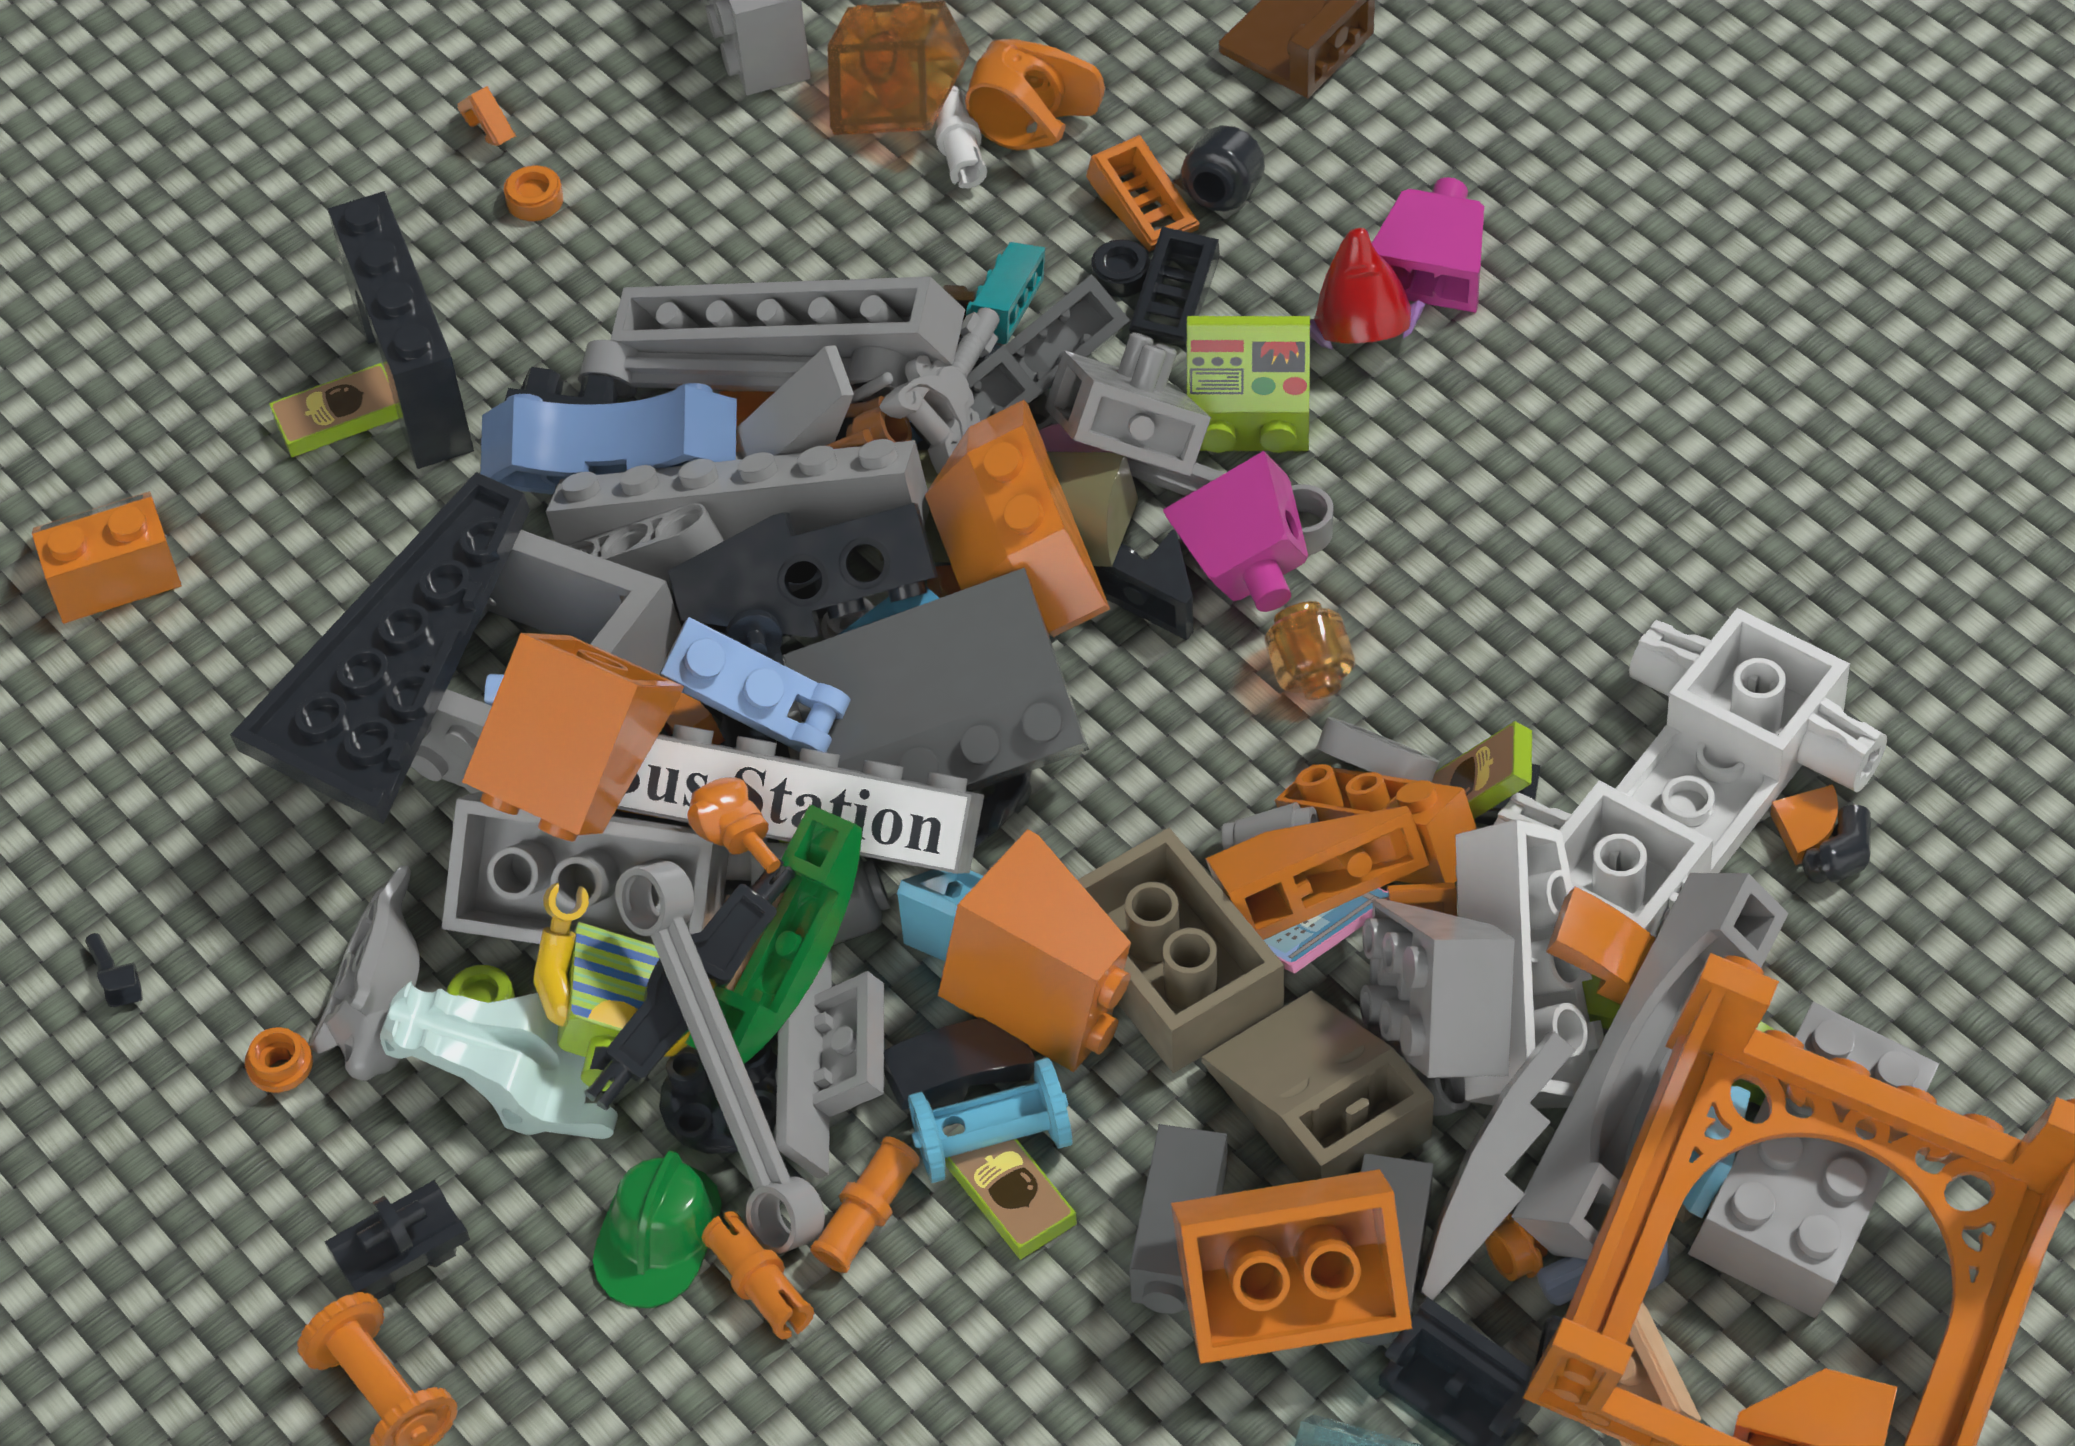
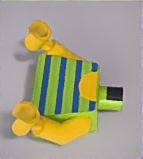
(591, 983)

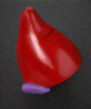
(1362, 297)

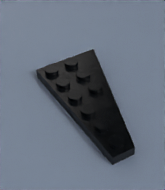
(374, 680)

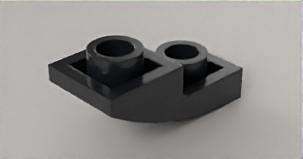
(954, 1058)

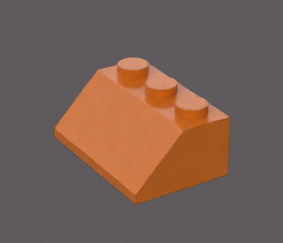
(1292, 1265)

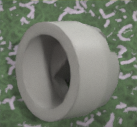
(1447, 1092)

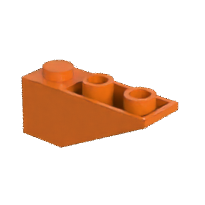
(1436, 809)

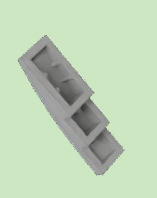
(1480, 1190)

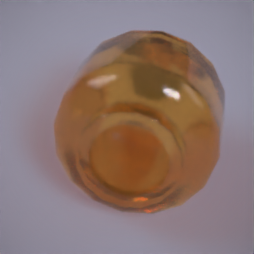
(1309, 650)

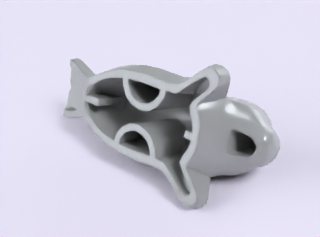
(372, 971)

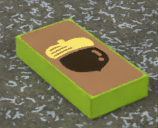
(335, 410)
(1492, 768)
(1013, 1195)

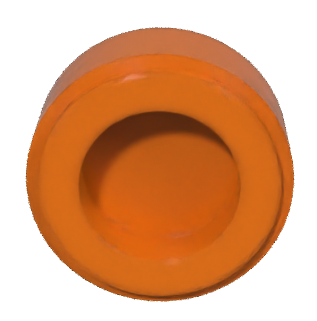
(533, 193)

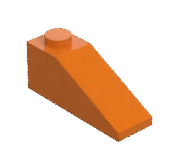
(1316, 866)

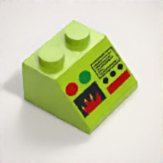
(1251, 381)

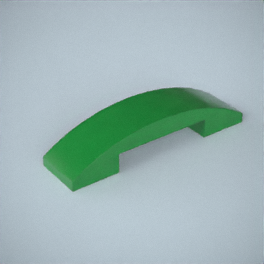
(800, 936)

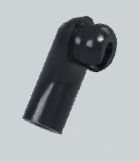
(1844, 853)

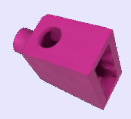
(1435, 244)
(1244, 531)

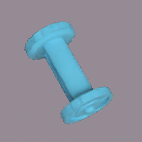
(991, 1119)

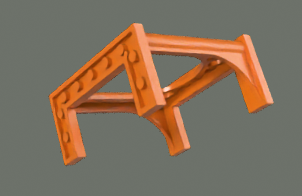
(1711, 1049)

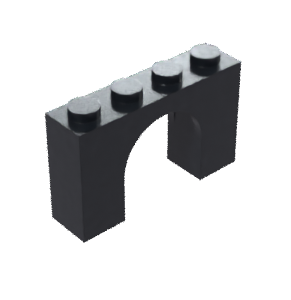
(403, 325)

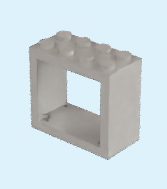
(561, 595)

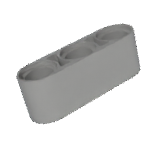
(657, 541)

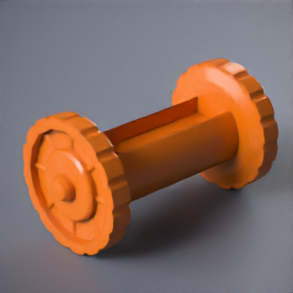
(344, 1337)

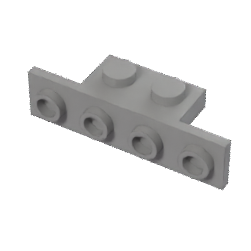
(827, 1063)

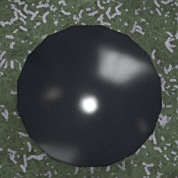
(693, 1109)

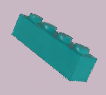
(1011, 286)

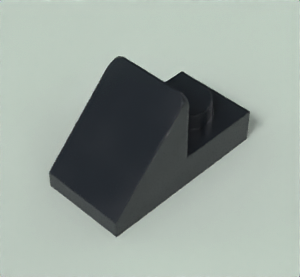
(1152, 587)

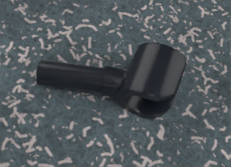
(120, 982)

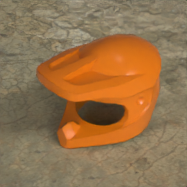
(1028, 84)

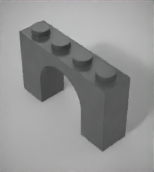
(1194, 1166)

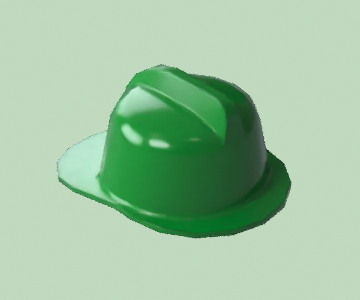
(655, 1231)

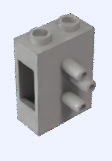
(1129, 406)

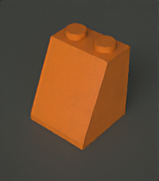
(568, 733)
(1037, 956)

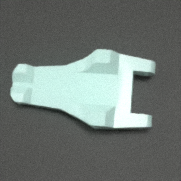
(501, 1051)

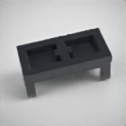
(1459, 1379)

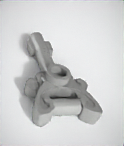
(939, 394)

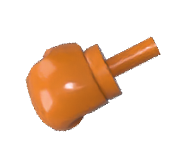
(728, 819)

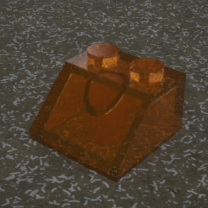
(893, 67)

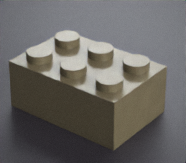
(1191, 955)

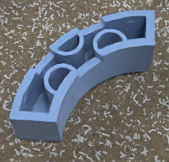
(540, 442)

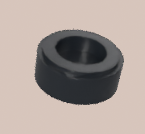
(1120, 267)

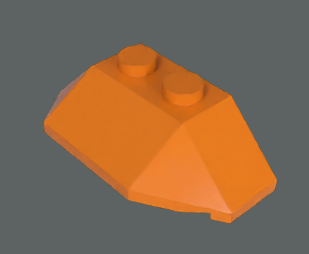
(1007, 512)

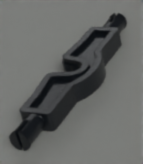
(659, 1019)

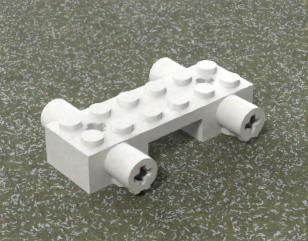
(1734, 737)

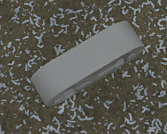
(1375, 752)

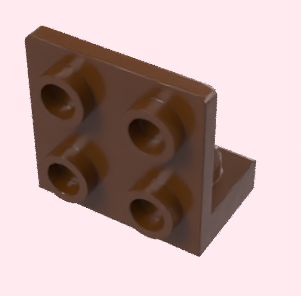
(1299, 39)

